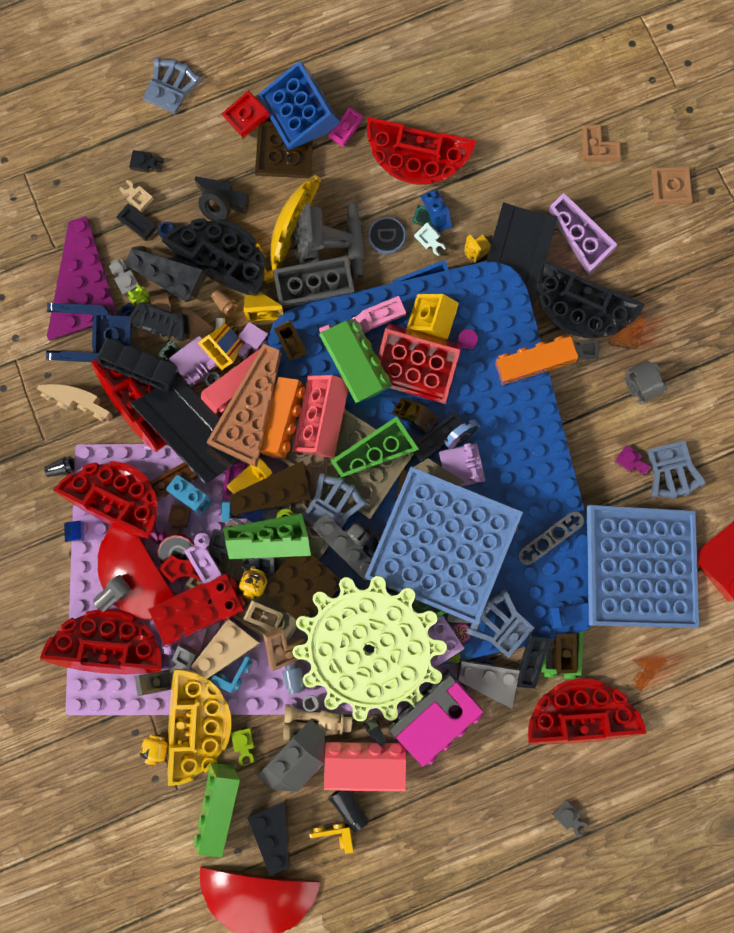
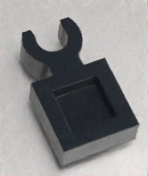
(143, 161)
(218, 545)
(266, 565)

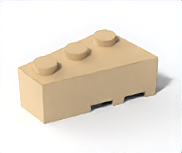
(224, 649)

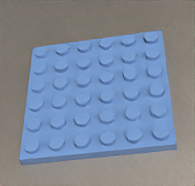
(444, 545)
(642, 567)

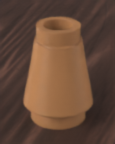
(224, 302)

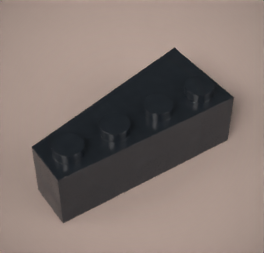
(170, 272)

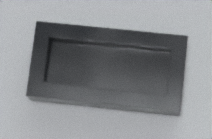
(136, 222)

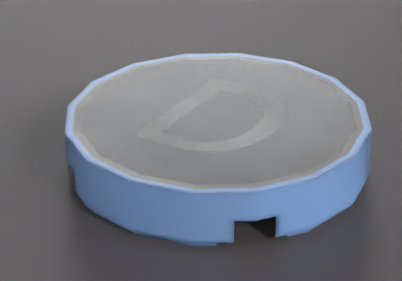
(386, 235)
(462, 434)

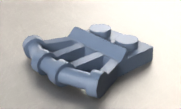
(165, 95)
(669, 458)
(319, 507)
(510, 632)

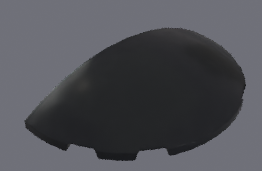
(225, 249)
(581, 305)

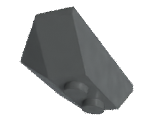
(297, 760)

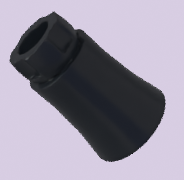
(349, 808)

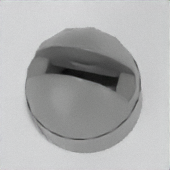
(307, 705)

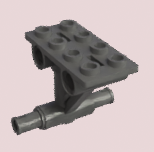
(314, 236)

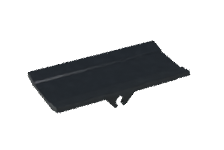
(521, 242)
(185, 426)

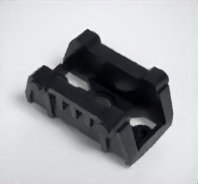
(161, 321)

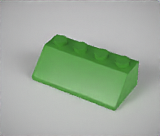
(355, 360)

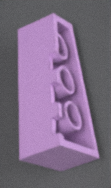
(582, 234)

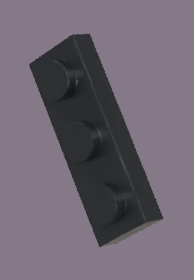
(435, 439)
(532, 660)

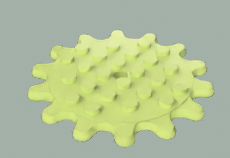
(375, 619)

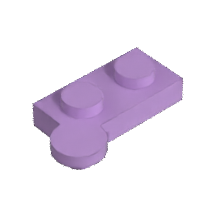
(202, 560)

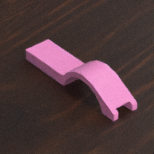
(377, 315)

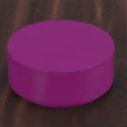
(468, 339)

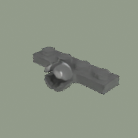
(346, 542)

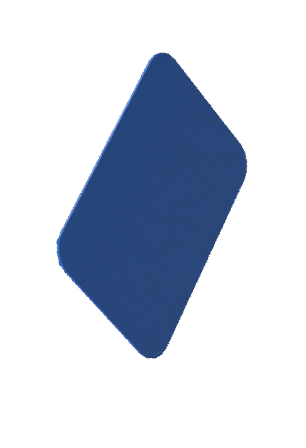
(517, 439)

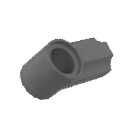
(116, 590)

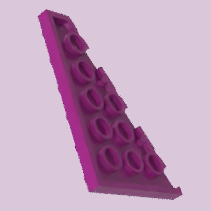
(79, 281)

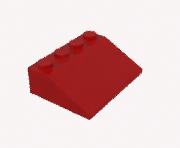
(419, 362)
(717, 561)

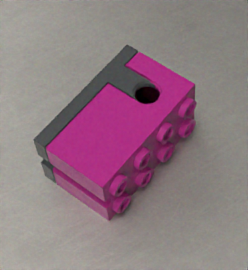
(431, 724)

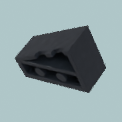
(272, 837)

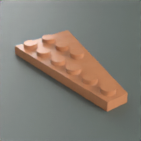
(246, 416)

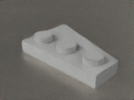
(490, 680)

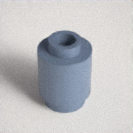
(293, 679)

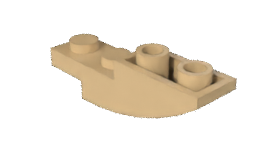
(71, 396)

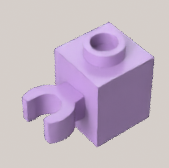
(253, 339)

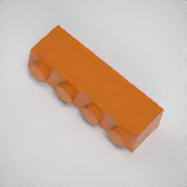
(536, 360)
(282, 417)

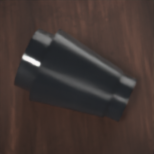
(60, 467)

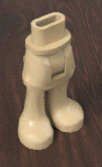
(328, 721)

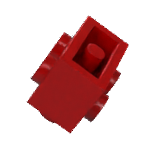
(223, 598)

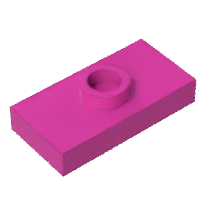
(349, 123)

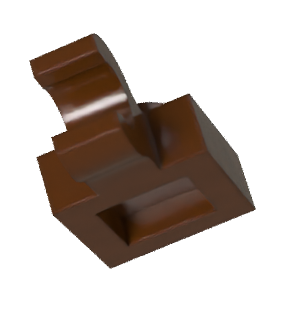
(179, 518)

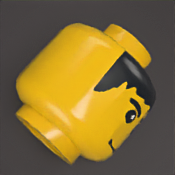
(154, 749)

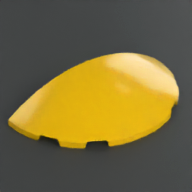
(289, 218)
(196, 727)

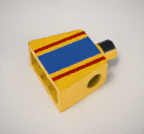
(222, 345)

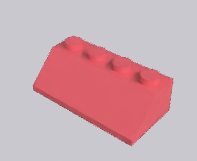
(321, 416)
(365, 766)

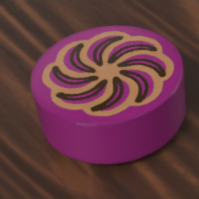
(460, 632)

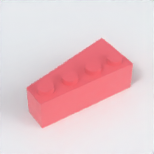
(221, 392)

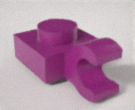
(630, 459)

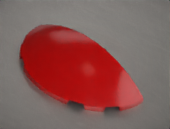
(416, 154)
(121, 392)
(114, 495)
(129, 557)
(104, 644)
(583, 713)
(256, 902)

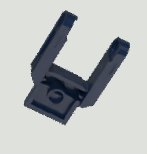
(104, 326)

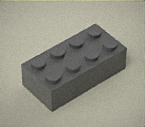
(313, 282)

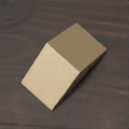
(263, 616)

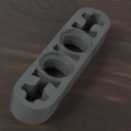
(549, 536)

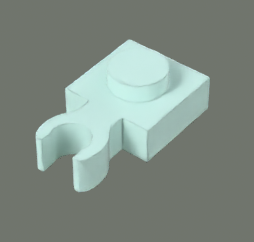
(428, 237)

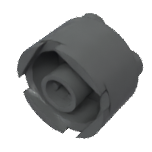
(645, 382)

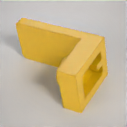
(476, 248)
(249, 476)
(344, 840)

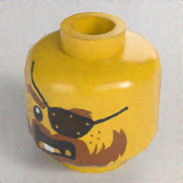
(253, 583)

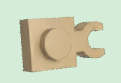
(137, 197)

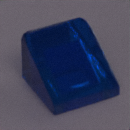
(255, 516)
(74, 531)

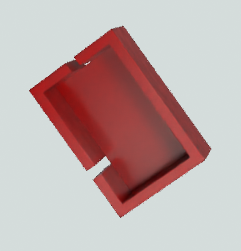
(184, 614)

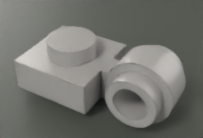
(125, 280)

